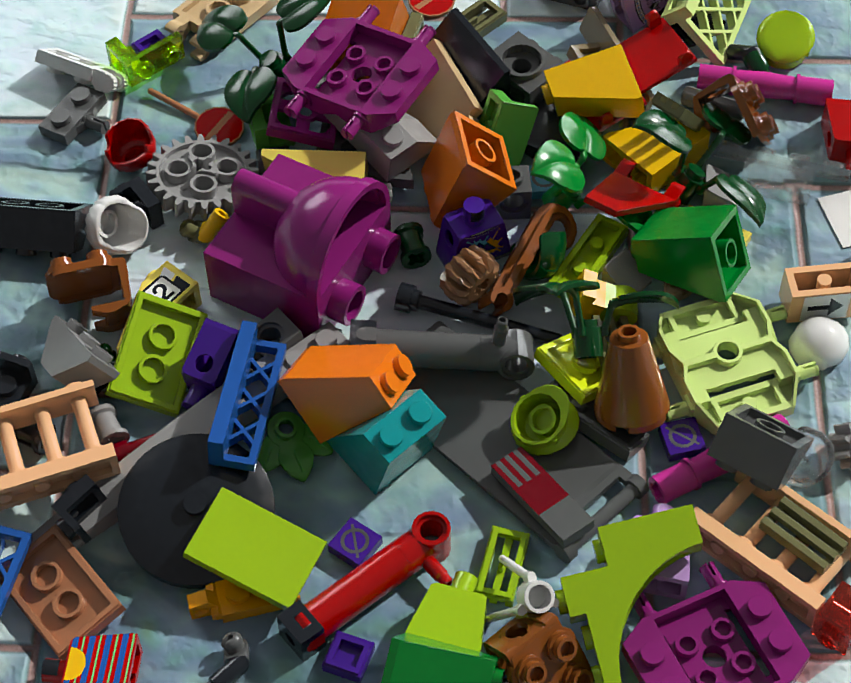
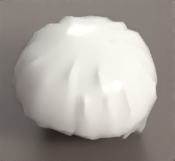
(116, 225)

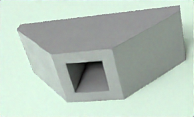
(75, 355)

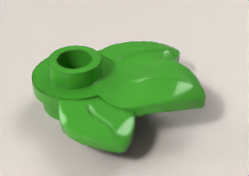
(293, 450)

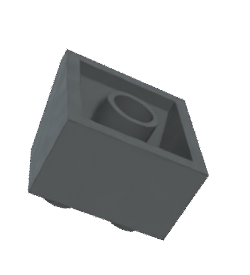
(759, 447)

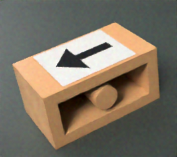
(816, 291)

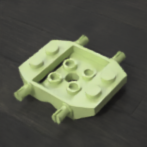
(690, 345)

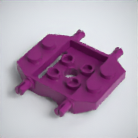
(396, 68)
(672, 642)

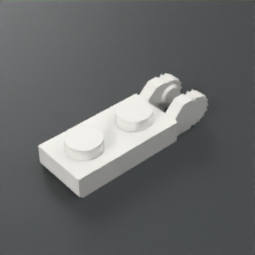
(83, 69)

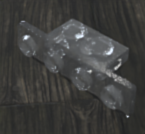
(781, 176)

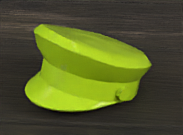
(785, 39)
(544, 420)

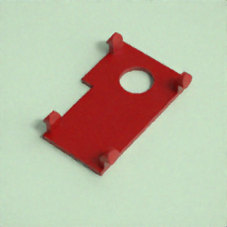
(653, 58)

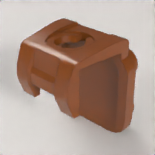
(748, 100)
(91, 279)
(539, 651)

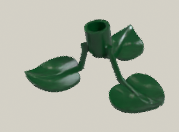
(251, 89)
(692, 176)
(586, 333)

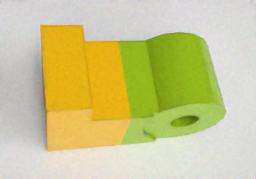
(596, 301)

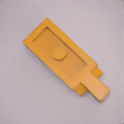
(227, 602)

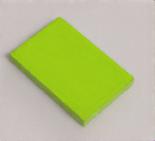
(154, 352)
(254, 549)

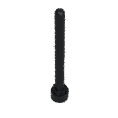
(411, 299)

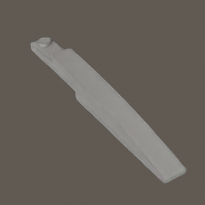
(193, 421)

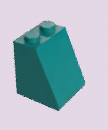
(391, 441)

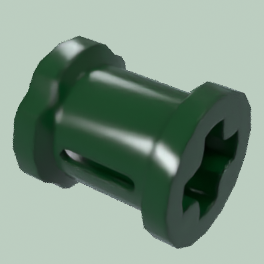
(414, 251)

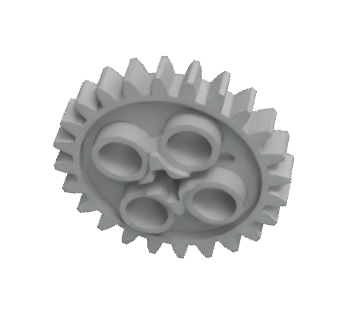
(197, 175)

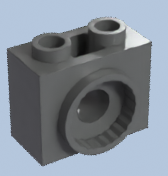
(527, 65)

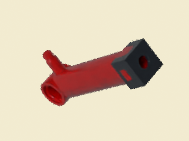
(310, 624)

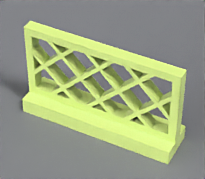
(682, 11)

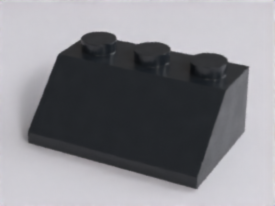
(473, 57)
(42, 226)

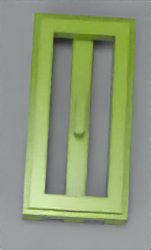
(495, 594)

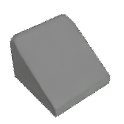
(714, 195)
(624, 271)

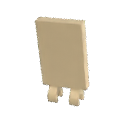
(192, 12)
(444, 94)

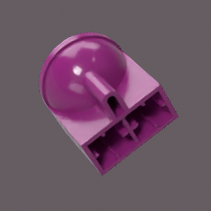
(301, 244)

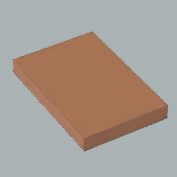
(62, 592)

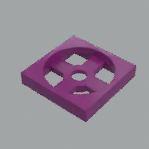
(300, 132)

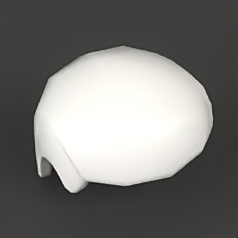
(819, 341)

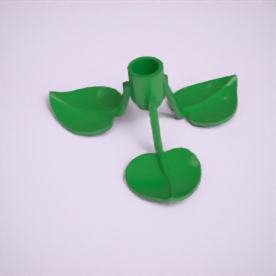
(557, 165)

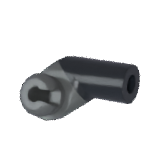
(235, 659)

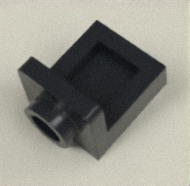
(76, 505)

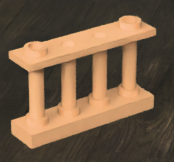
(59, 471)
(750, 564)

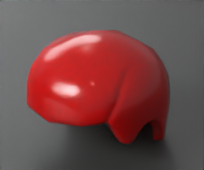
(130, 145)

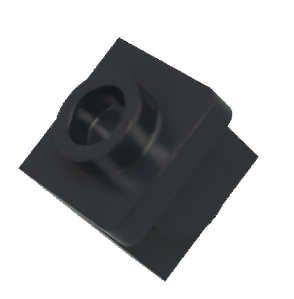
(140, 195)
(16, 378)

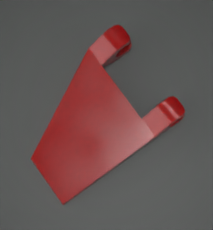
(623, 196)

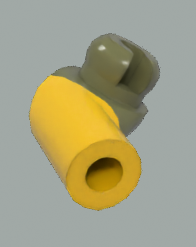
(204, 231)

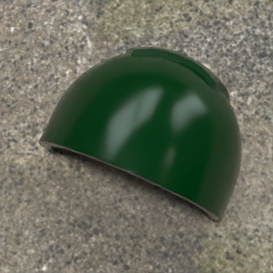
(549, 256)

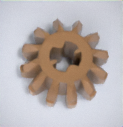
(469, 275)

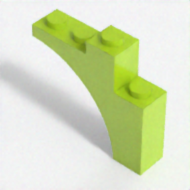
(633, 557)

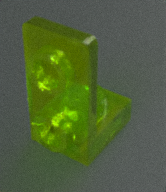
(148, 61)

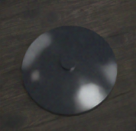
(170, 496)

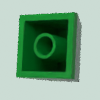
(694, 249)
(432, 661)

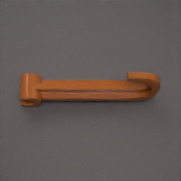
(524, 253)

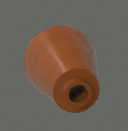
(631, 384)

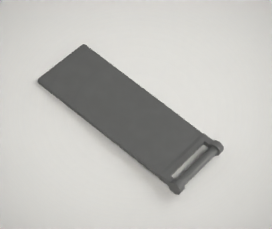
(480, 434)

